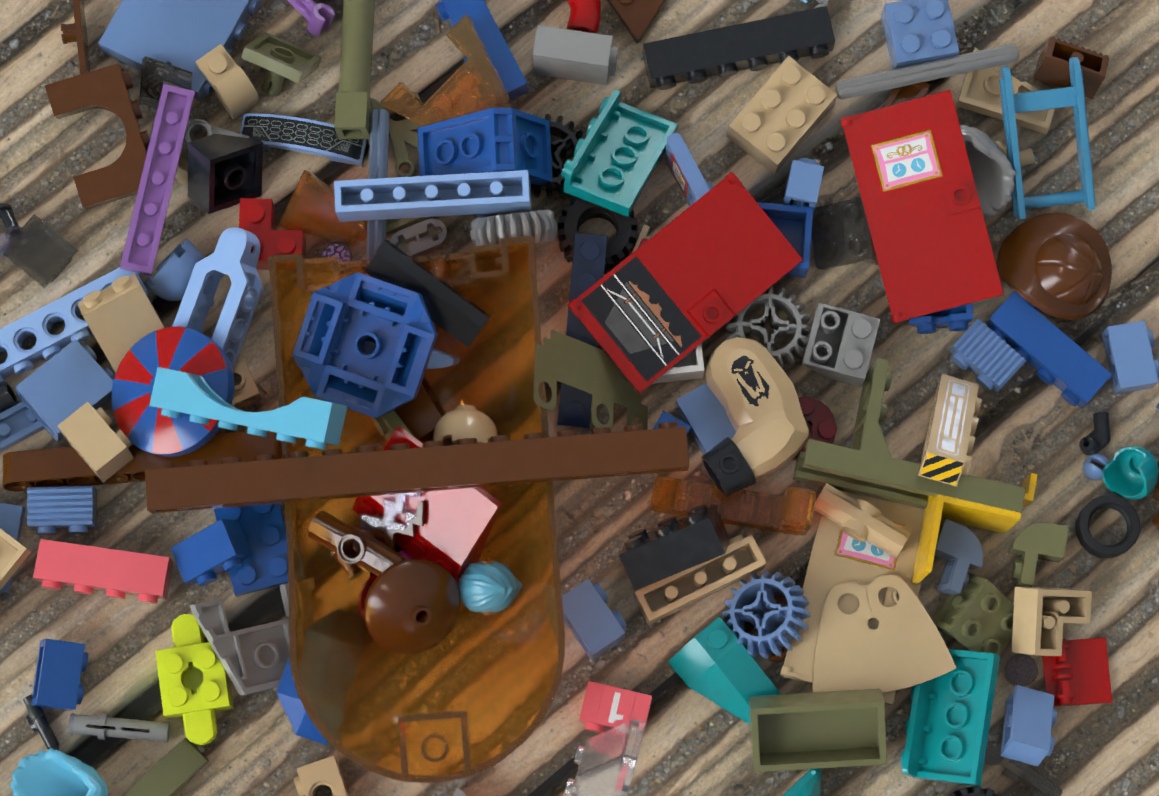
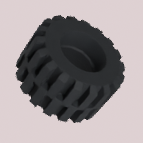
(580, 211)

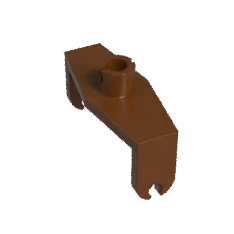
(78, 33)

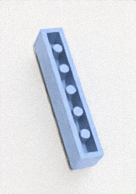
(432, 196)

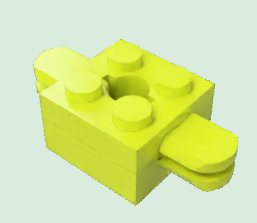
(193, 681)

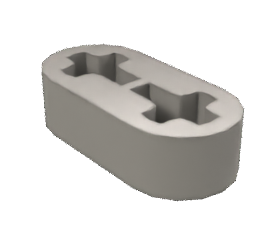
(418, 231)

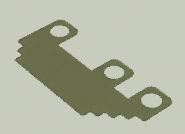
(588, 370)

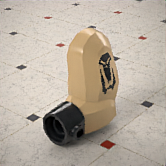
(761, 410)

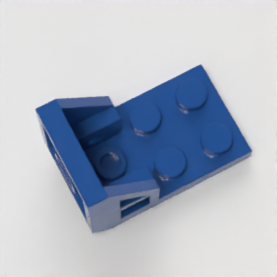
(487, 143)

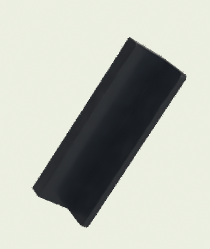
(445, 304)

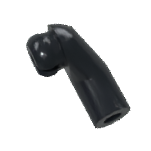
(1099, 437)

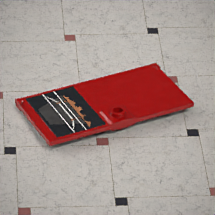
(685, 282)

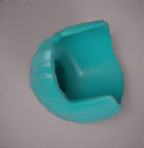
(1131, 473)

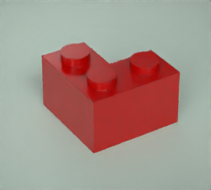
(259, 218)

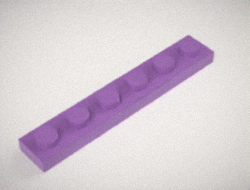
(157, 180)

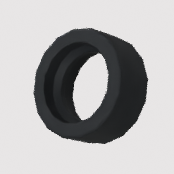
(1125, 509)

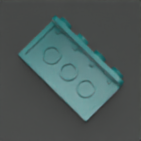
(617, 155)
(952, 721)

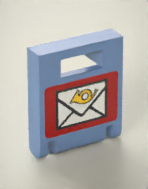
(685, 169)

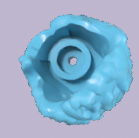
(56, 775)

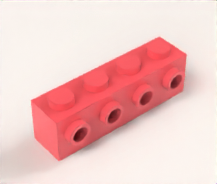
(104, 570)

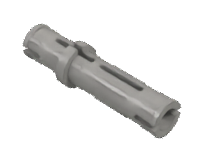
(80, 725)

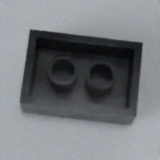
(674, 546)

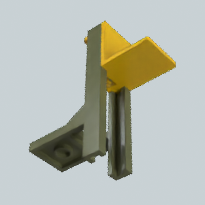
(872, 472)

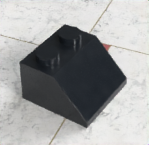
(224, 171)

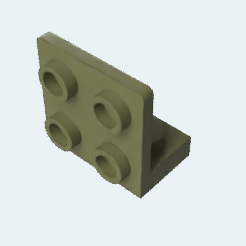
(977, 617)

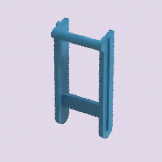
(1043, 100)

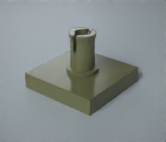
(281, 61)

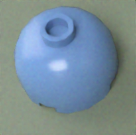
(174, 272)

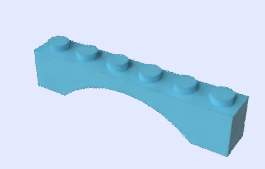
(305, 418)

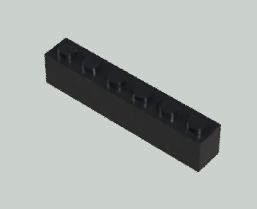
(738, 48)

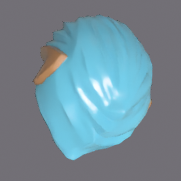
(488, 587)

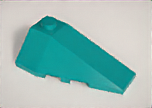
(722, 670)

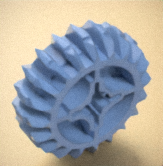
(763, 591)

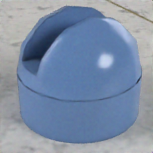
(1092, 471)

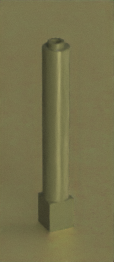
(353, 99)

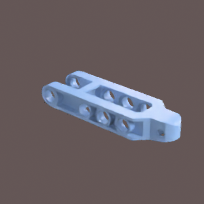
(235, 259)

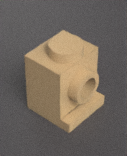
(247, 391)

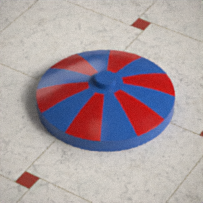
(133, 385)

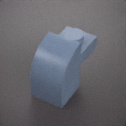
(961, 551)

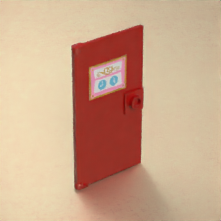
(922, 206)

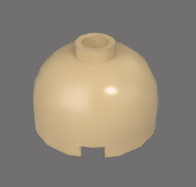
(464, 423)

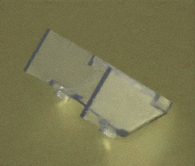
(607, 762)

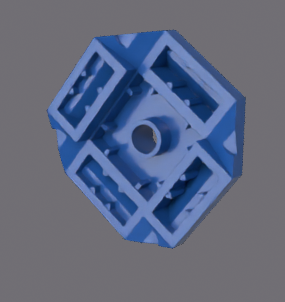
(334, 336)

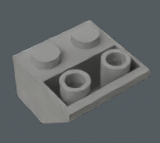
(841, 344)

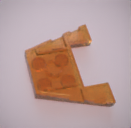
(467, 91)

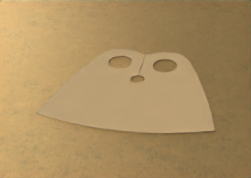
(889, 658)

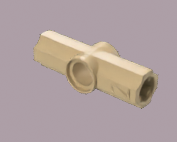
(861, 520)

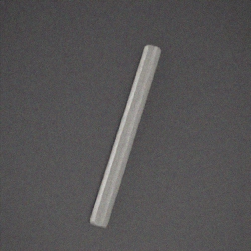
(927, 71)

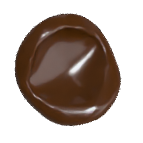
(1057, 265)

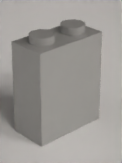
(574, 55)

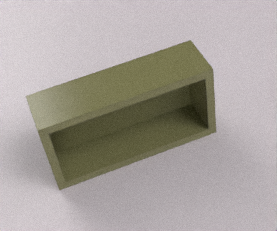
(817, 730)

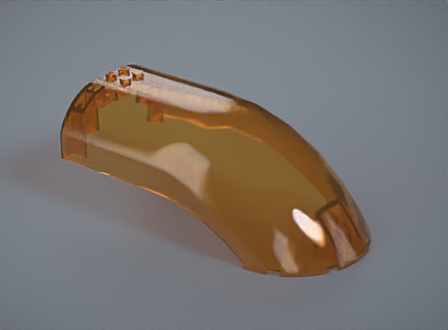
(493, 675)

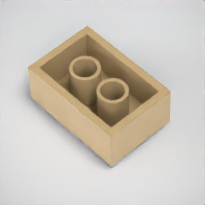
(781, 115)

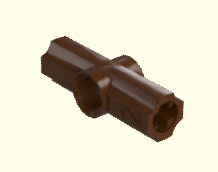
(339, 538)

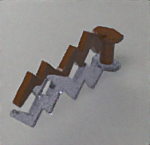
(388, 525)

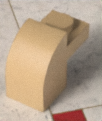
(229, 81)

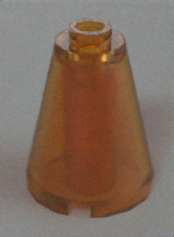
(314, 212)

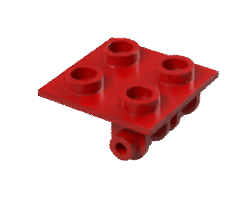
(1079, 674)

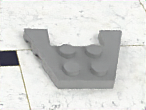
(250, 655)

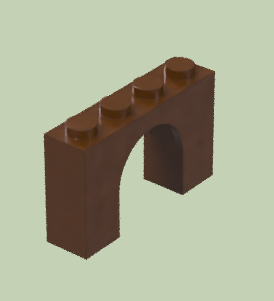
(109, 91)

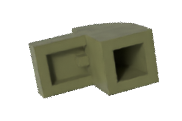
(1036, 542)

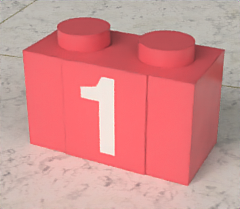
(612, 706)

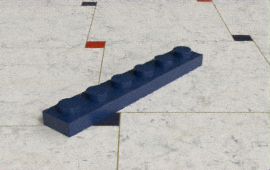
(586, 270)

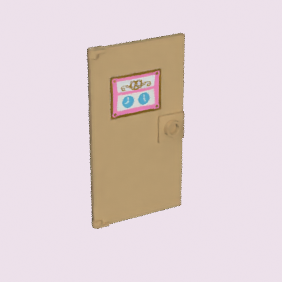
(842, 559)

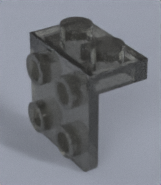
(842, 235)

